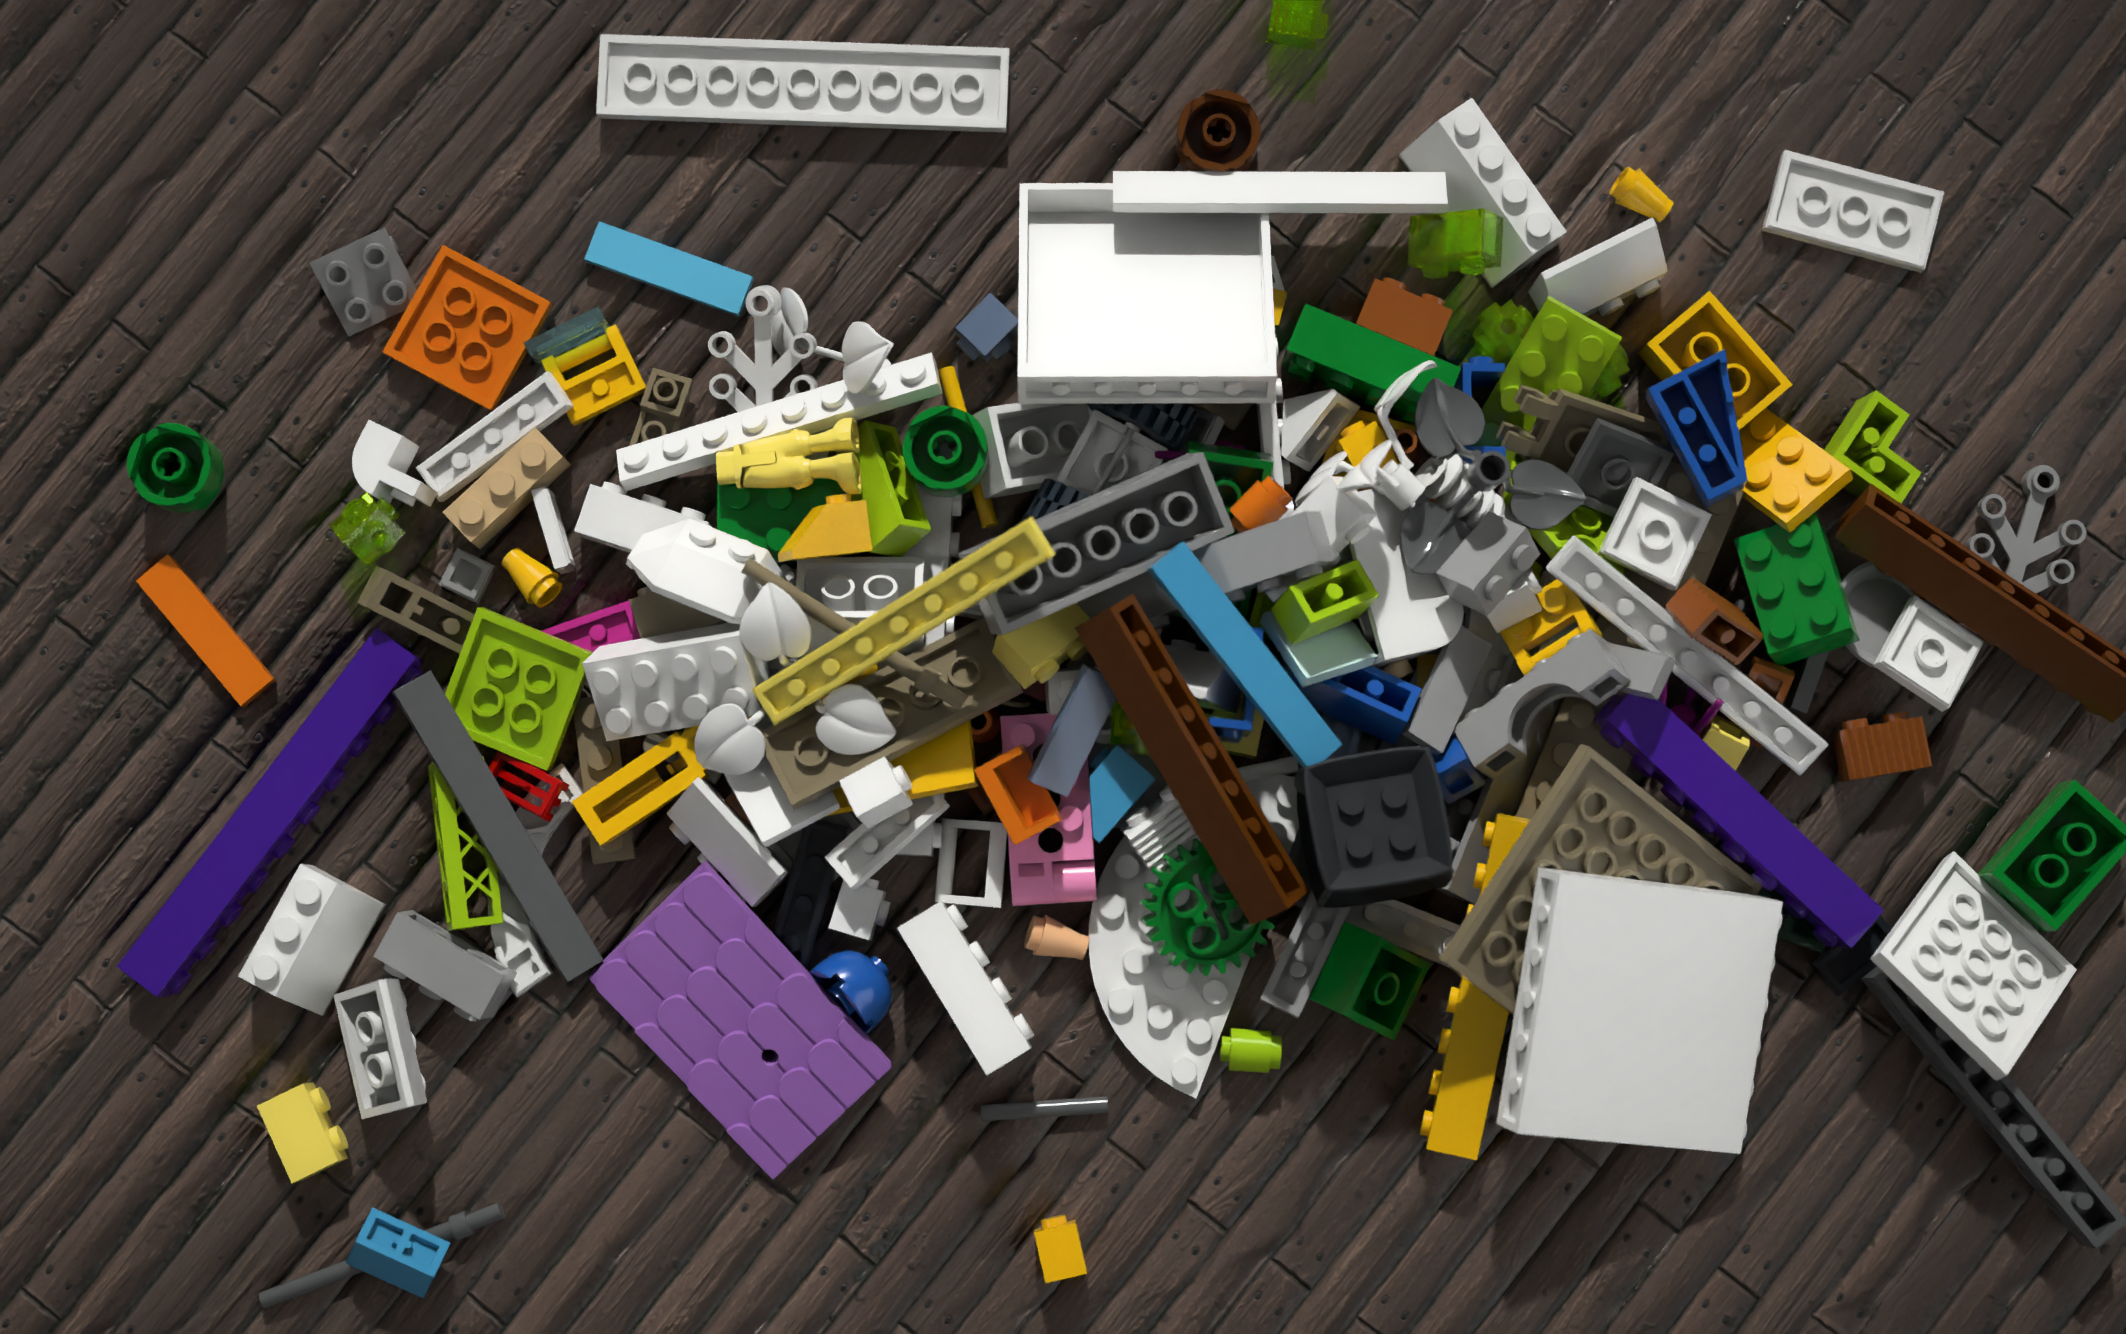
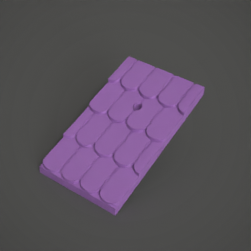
(719, 991)

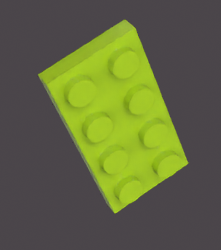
(1556, 352)

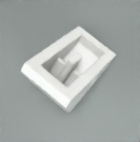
(1313, 424)

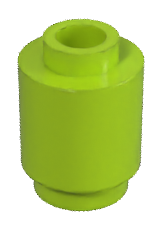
(1251, 1050)

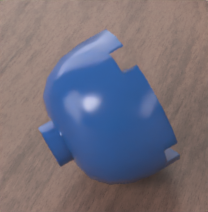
(857, 986)

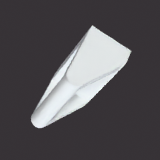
(995, 863)

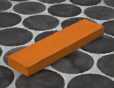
(206, 630)

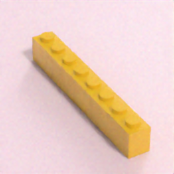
(1475, 1033)

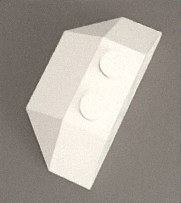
(700, 568)

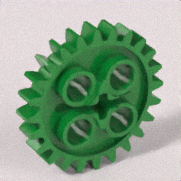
(1176, 924)

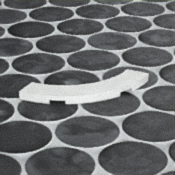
(515, 939)

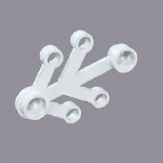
(763, 374)

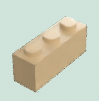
(506, 488)

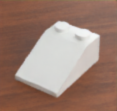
(1028, 444)

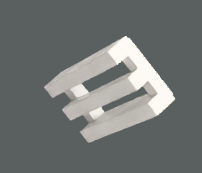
(553, 530)

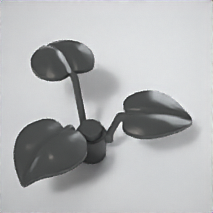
(1450, 421)

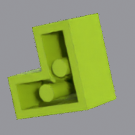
(1864, 443)

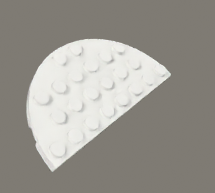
(1156, 1008)

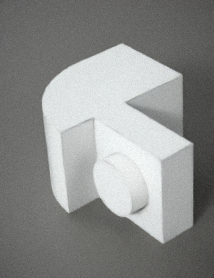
(382, 463)

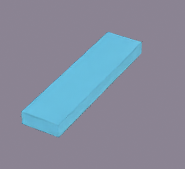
(669, 269)

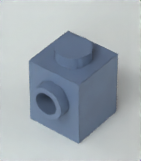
(987, 330)

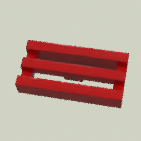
(549, 798)

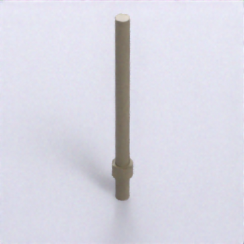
(926, 679)

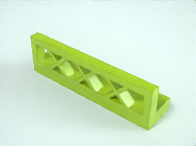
(451, 861)

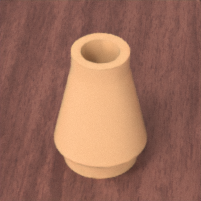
(1054, 939)

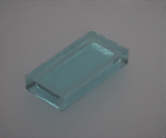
(567, 335)

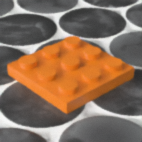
(467, 328)

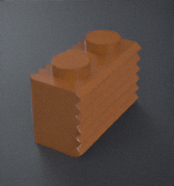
(1714, 621)
(1881, 748)

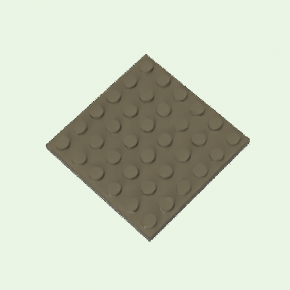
(1591, 825)

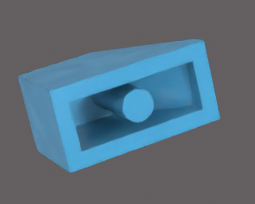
(1115, 789)

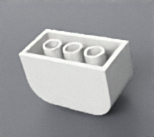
(1411, 608)

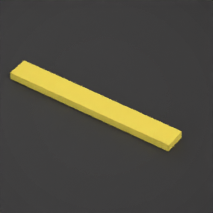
(904, 620)

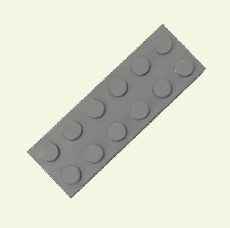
(1112, 540)

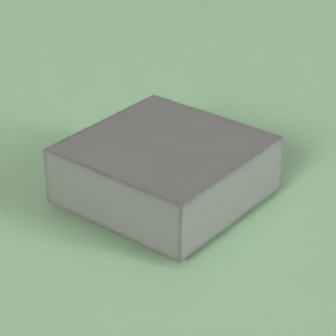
(467, 575)

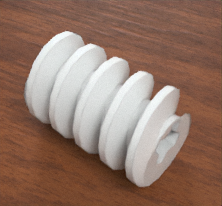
(1448, 482)

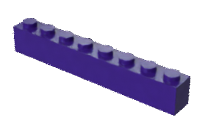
(1739, 817)

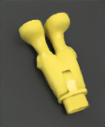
(783, 463)

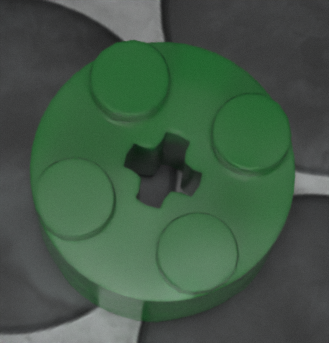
(955, 429)
(169, 445)

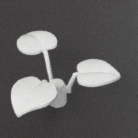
(862, 346)
(1392, 479)
(851, 716)

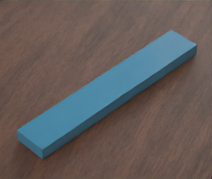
(1244, 656)

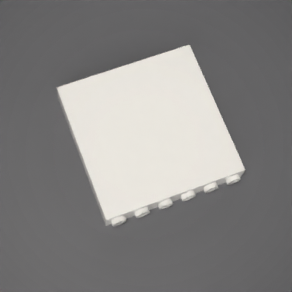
(1141, 302)
(1639, 1012)

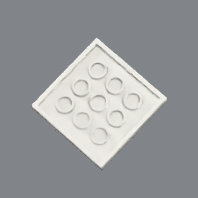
(1974, 965)

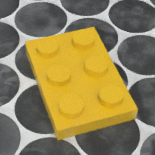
(1787, 471)

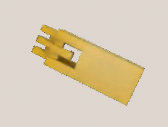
(638, 789)

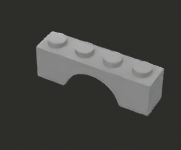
(1498, 730)

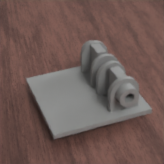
(365, 281)

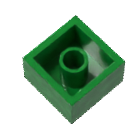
(1369, 981)

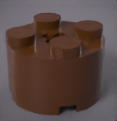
(1224, 113)

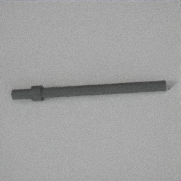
(458, 1227)

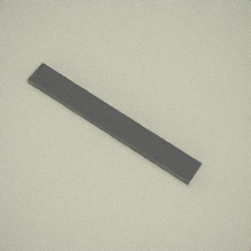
(497, 826)

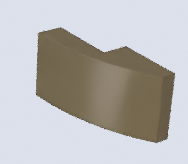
(662, 405)

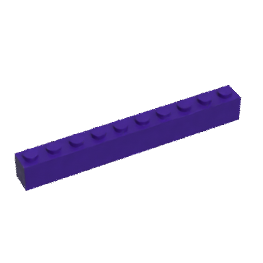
(271, 815)

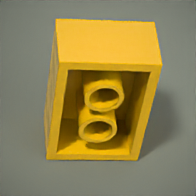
(1706, 331)

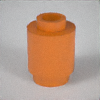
(1260, 505)

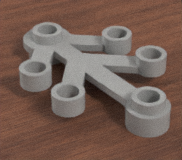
(2021, 547)

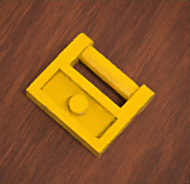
(602, 385)
(1559, 610)

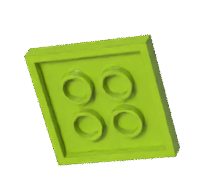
(516, 687)

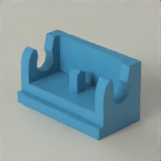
(397, 1252)

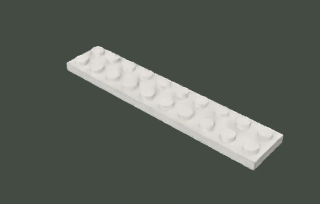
(803, 83)

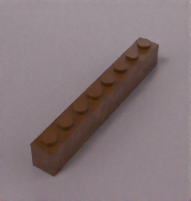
(1986, 601)
(1192, 760)

